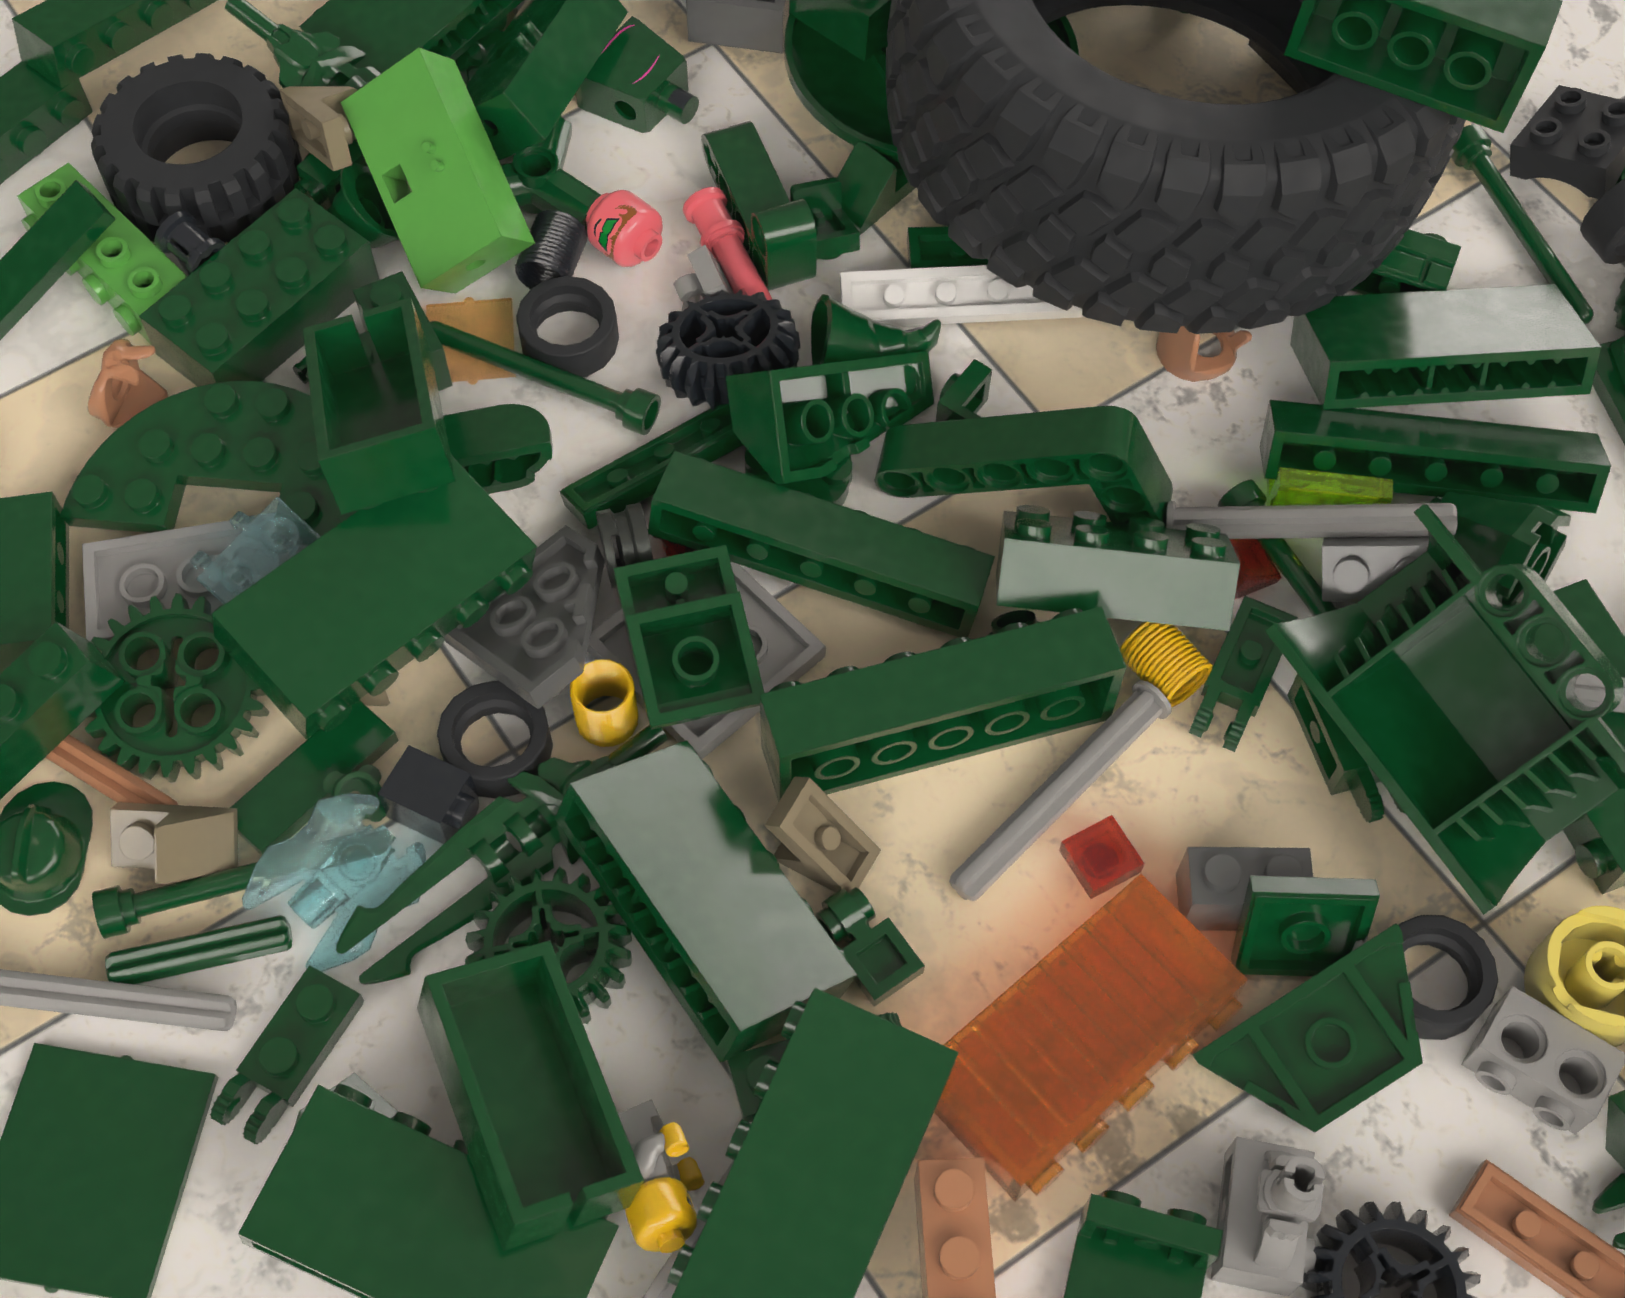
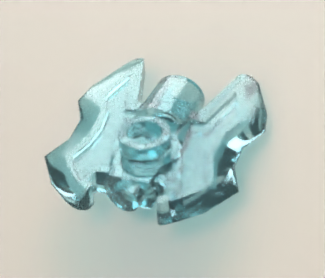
(341, 869)

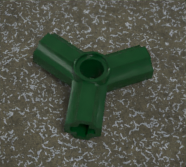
(541, 182)

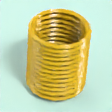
(1166, 660)
(601, 679)

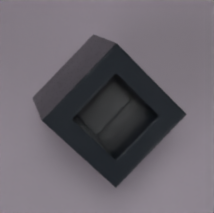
(429, 795)

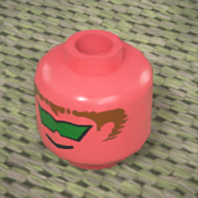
(624, 228)

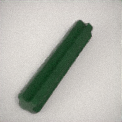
(199, 951)

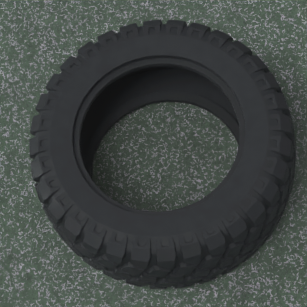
(1145, 196)

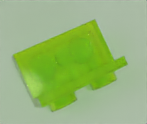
(1326, 488)

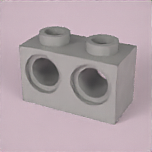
(1548, 1046)

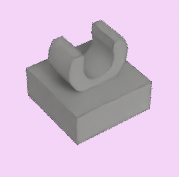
(706, 279)

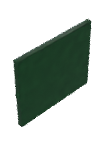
(96, 1170)

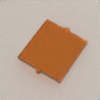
(483, 318)

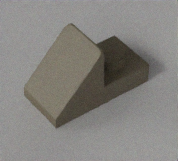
(320, 122)
(820, 838)
(174, 839)

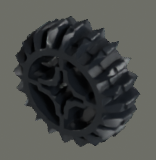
(723, 339)
(1377, 1266)

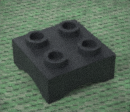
(1574, 141)

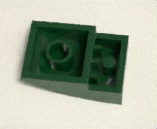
(688, 636)

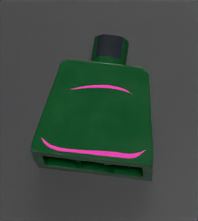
(638, 81)

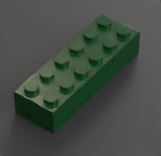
(942, 703)

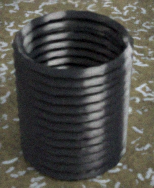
(556, 249)

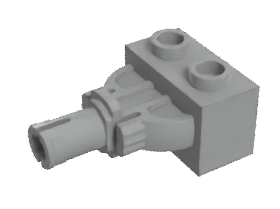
(1265, 1215)

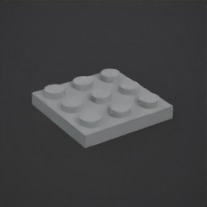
(781, 647)

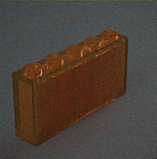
(1084, 1036)

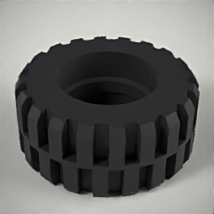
(186, 105)

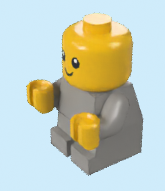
(662, 1209)

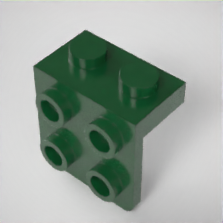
(1139, 1251)

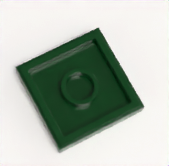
(1302, 923)

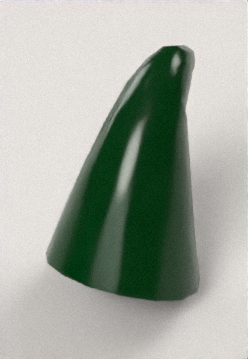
(848, 335)

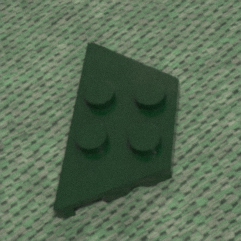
(1327, 1038)

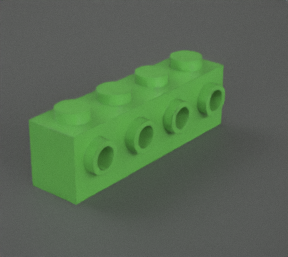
(120, 264)

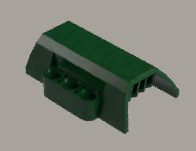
(1464, 709)

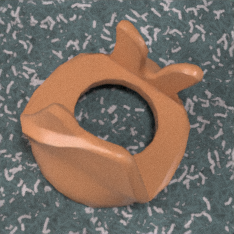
(1181, 358)
(121, 386)

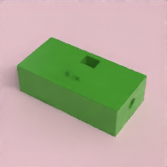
(437, 172)

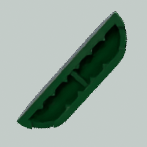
(500, 444)

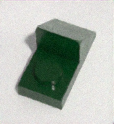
(871, 186)

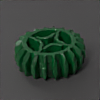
(573, 943)

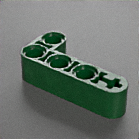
(777, 231)

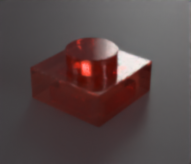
(1101, 856)

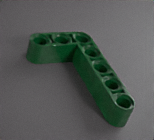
(1031, 451)

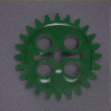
(222, 685)

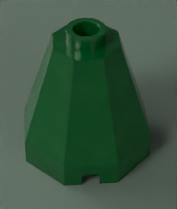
(1508, 533)

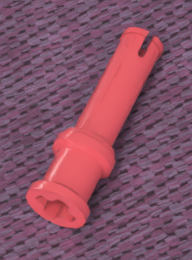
(724, 239)

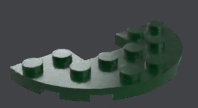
(208, 437)

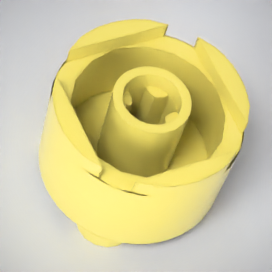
(1583, 971)

